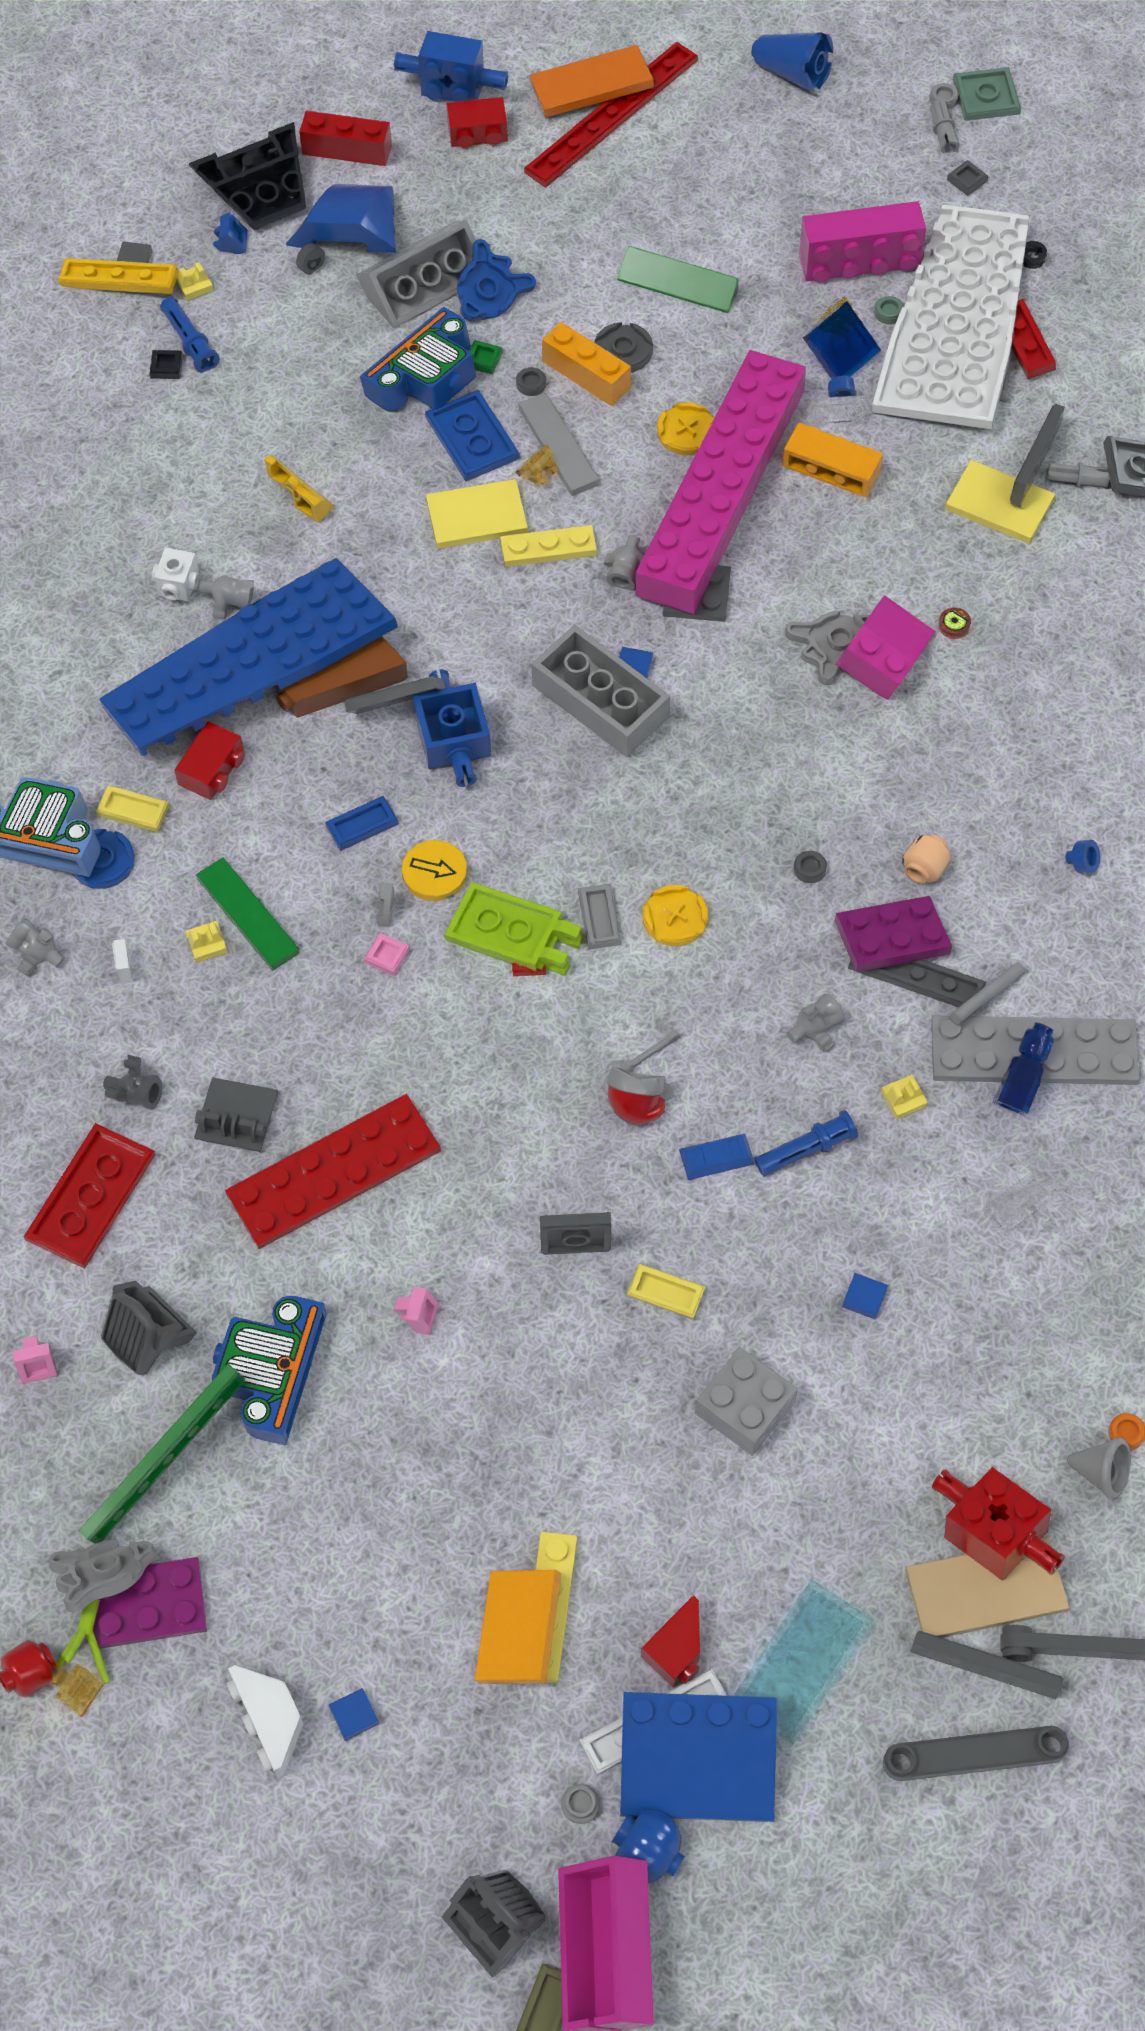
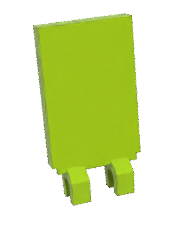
(512, 929)

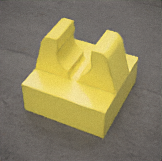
(194, 282)
(206, 941)
(904, 1097)

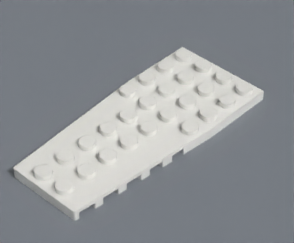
(957, 321)

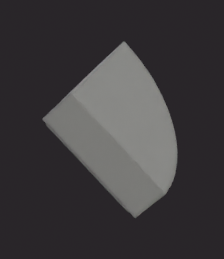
(387, 898)

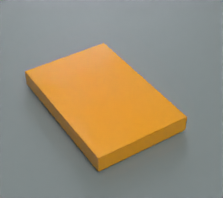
(518, 1627)

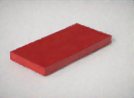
(89, 1195)

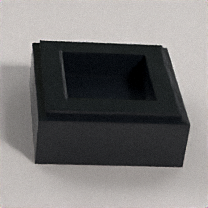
(166, 364)

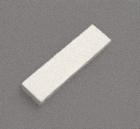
(605, 1744)

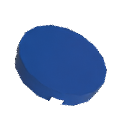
(112, 864)

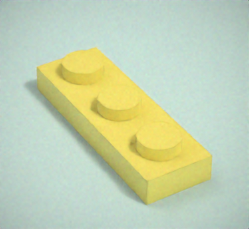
(548, 546)

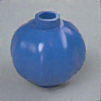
(652, 1839)

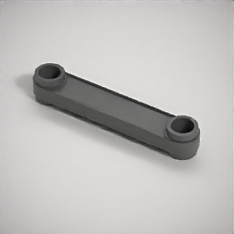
(1019, 1644)
(975, 1753)

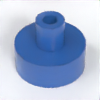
(1084, 856)

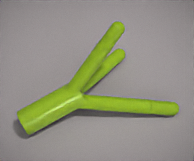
(84, 1629)

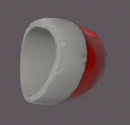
(637, 1096)

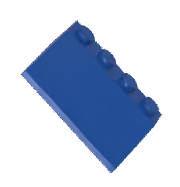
(699, 1756)

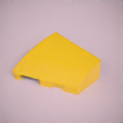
(304, 496)

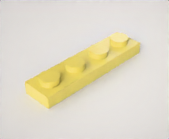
(558, 1553)

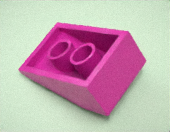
(885, 648)

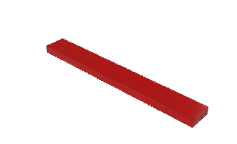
(607, 118)

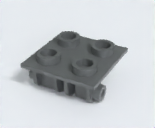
(235, 1114)

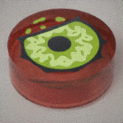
(954, 623)

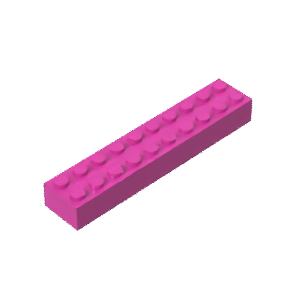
(720, 482)

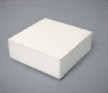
(122, 961)

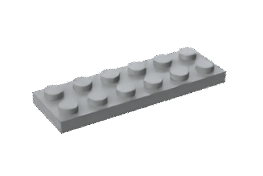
(1081, 1052)

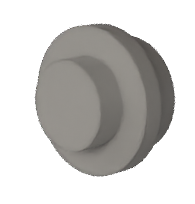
(580, 1804)

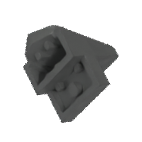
(142, 1326)
(493, 1917)

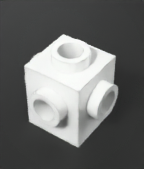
(176, 574)

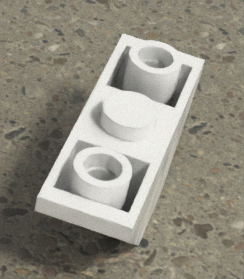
(270, 1716)

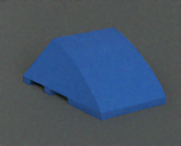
(351, 215)

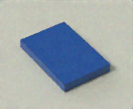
(472, 435)

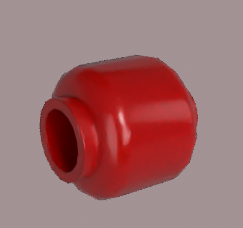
(27, 1668)

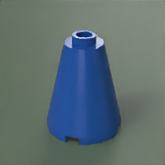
(796, 57)

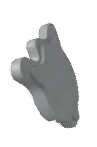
(826, 640)
(99, 1570)

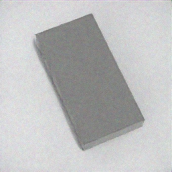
(599, 916)

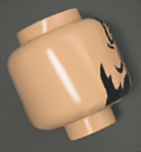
(926, 859)

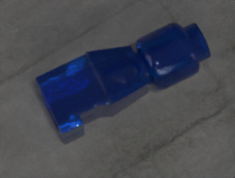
(1025, 1071)

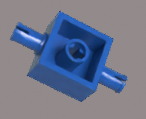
(451, 68)
(452, 728)

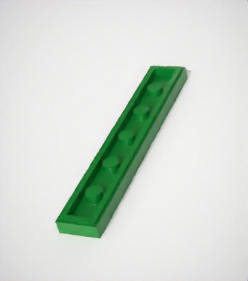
(162, 1455)

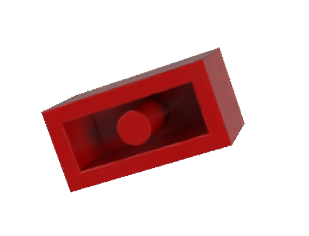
(477, 122)
(210, 760)

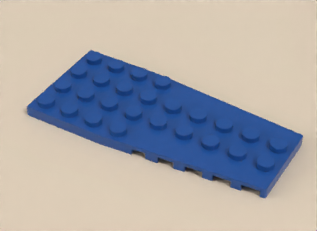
(261, 646)

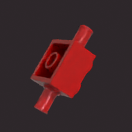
(997, 1523)

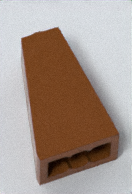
(354, 675)

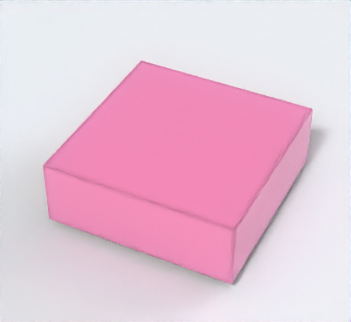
(386, 954)

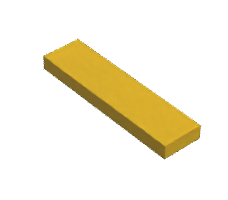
(118, 276)

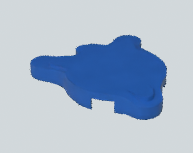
(488, 286)

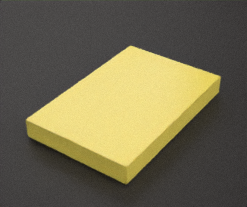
(985, 498)
(476, 513)

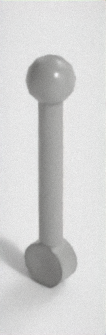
(1004, 393)
(672, 1036)

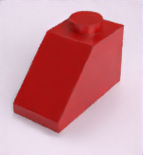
(676, 1645)

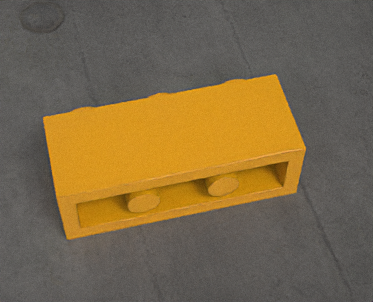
(586, 363)
(832, 459)

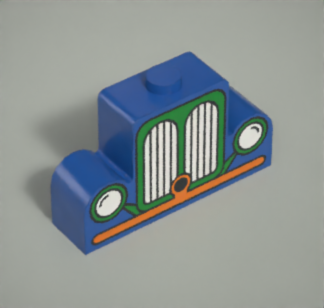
(427, 365)
(273, 1363)

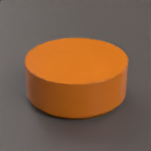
(1128, 1427)

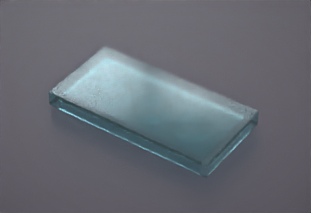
(806, 1657)

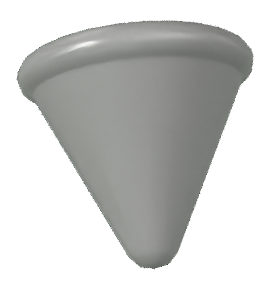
(1104, 1466)

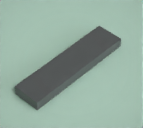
(1036, 455)
(929, 980)
(987, 1664)

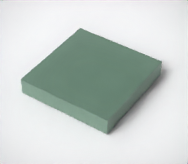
(987, 94)

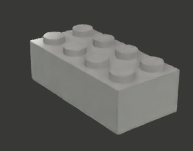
(600, 690)

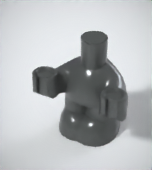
(133, 1086)

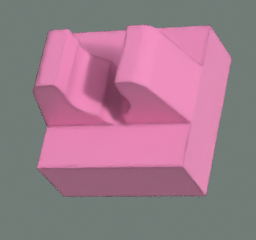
(418, 1310)
(34, 1361)

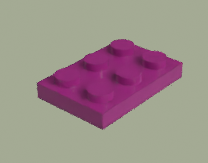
(893, 933)
(157, 1606)

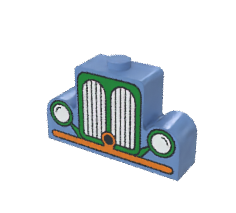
(48, 828)

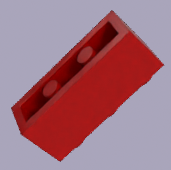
(345, 138)

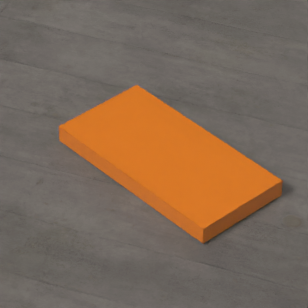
(591, 81)

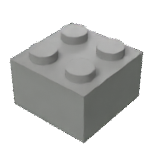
(746, 1401)

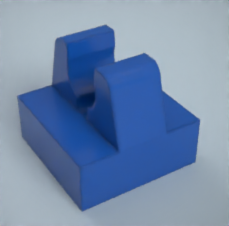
(231, 235)

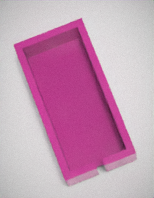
(862, 241)
(605, 1945)

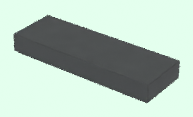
(392, 695)

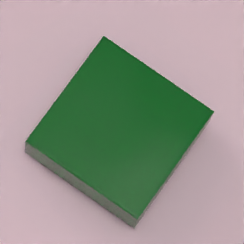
(485, 356)

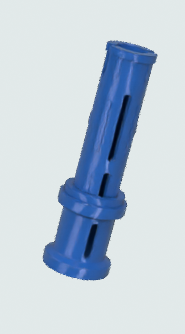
(194, 342)
(820, 1137)

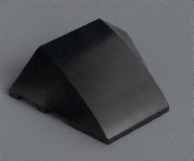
(258, 179)

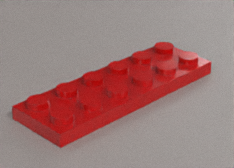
(332, 1171)

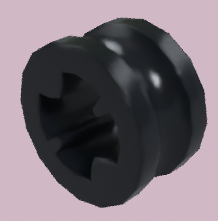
(1039, 249)

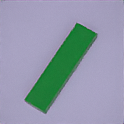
(247, 913)

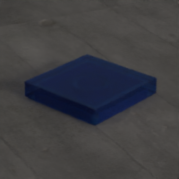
(842, 342)

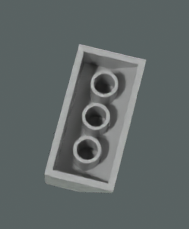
(419, 273)

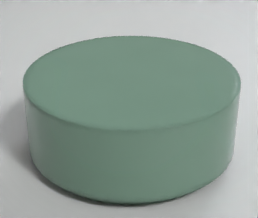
(888, 309)

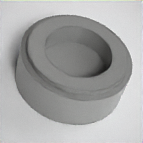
(944, 92)

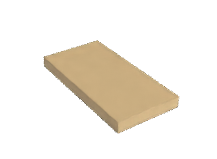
(965, 1597)

